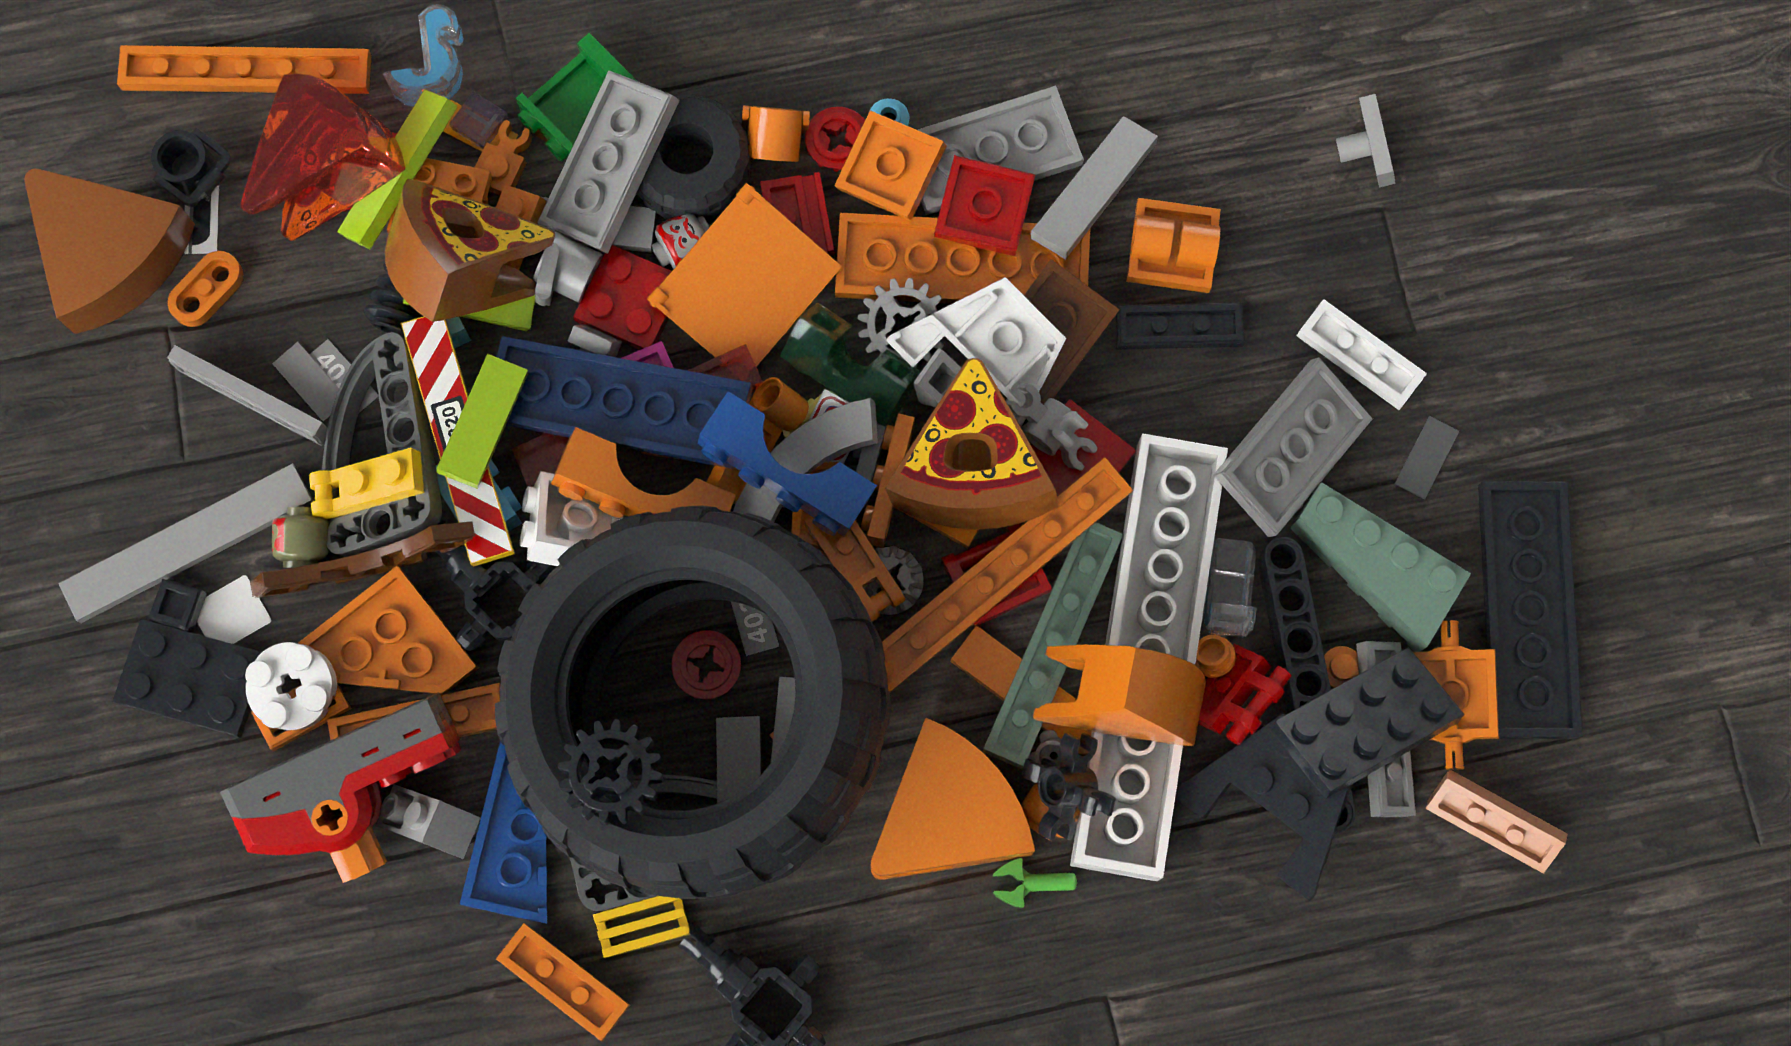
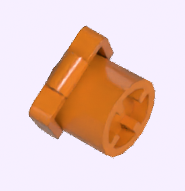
(774, 132)

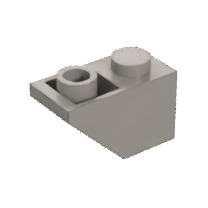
(428, 821)

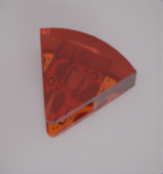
(317, 155)

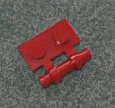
(1227, 694)

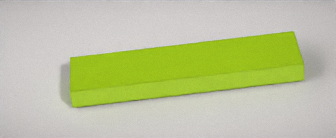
(416, 141)

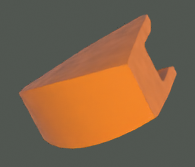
(1129, 693)
(950, 811)

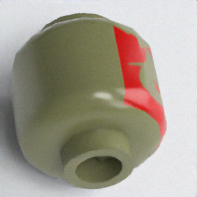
(299, 538)

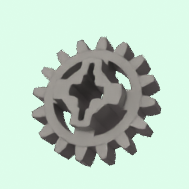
(891, 307)

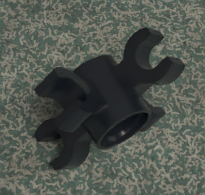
(1068, 786)

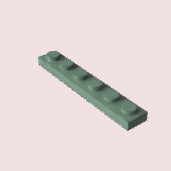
(1058, 626)

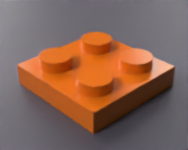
(890, 165)

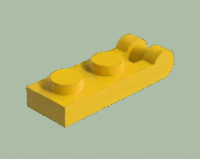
(367, 483)

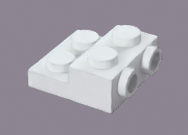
(557, 521)

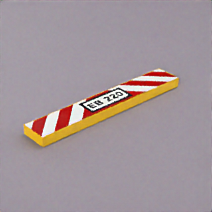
(444, 399)

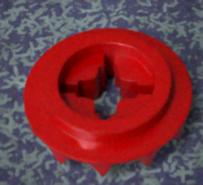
(832, 121)
(695, 648)

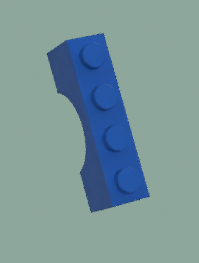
(737, 438)

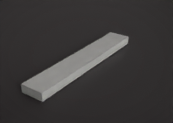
(184, 544)

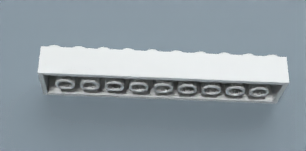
(1161, 610)

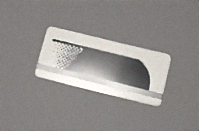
(205, 230)

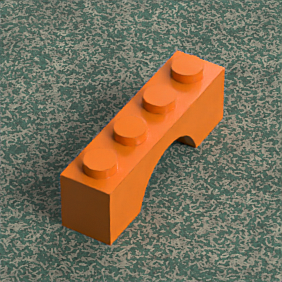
(592, 472)

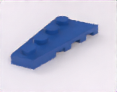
(508, 855)

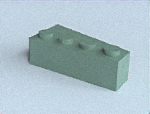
(1382, 564)

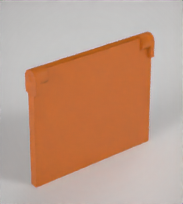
(745, 279)

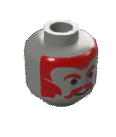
(677, 238)

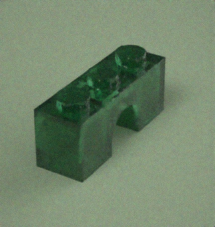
(820, 351)

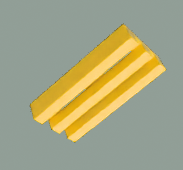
(605, 934)

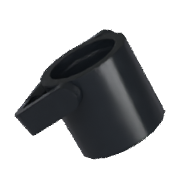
(187, 166)

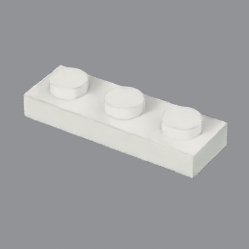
(1361, 354)

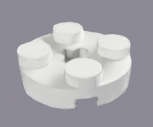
(267, 676)

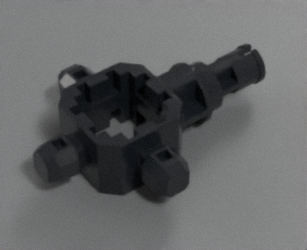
(482, 581)
(739, 981)

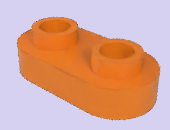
(202, 286)

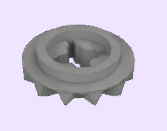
(909, 577)

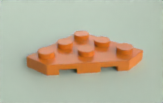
(392, 641)

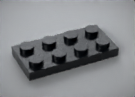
(1366, 722)

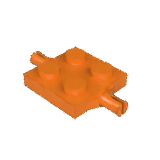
(1472, 684)

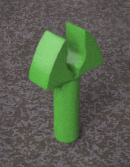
(1031, 882)

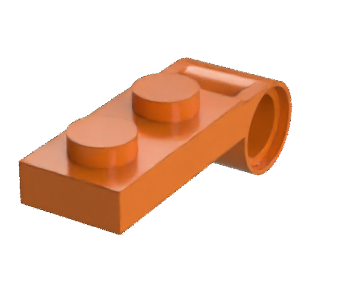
(783, 411)

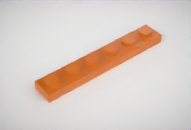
(239, 68)

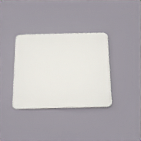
(232, 612)

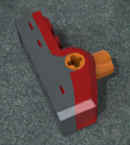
(293, 802)

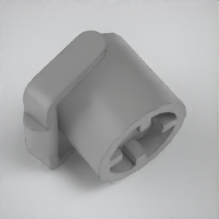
(566, 269)

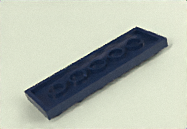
(616, 399)

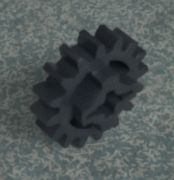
(595, 783)

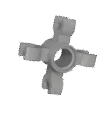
(1052, 426)

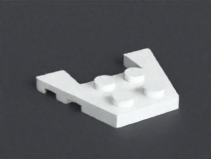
(997, 329)

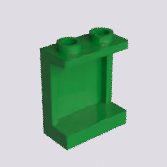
(565, 99)

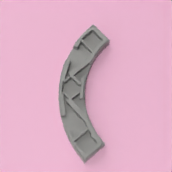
(812, 445)

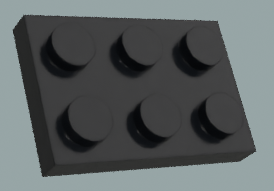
(187, 678)

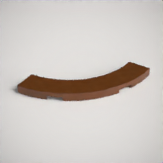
(366, 564)

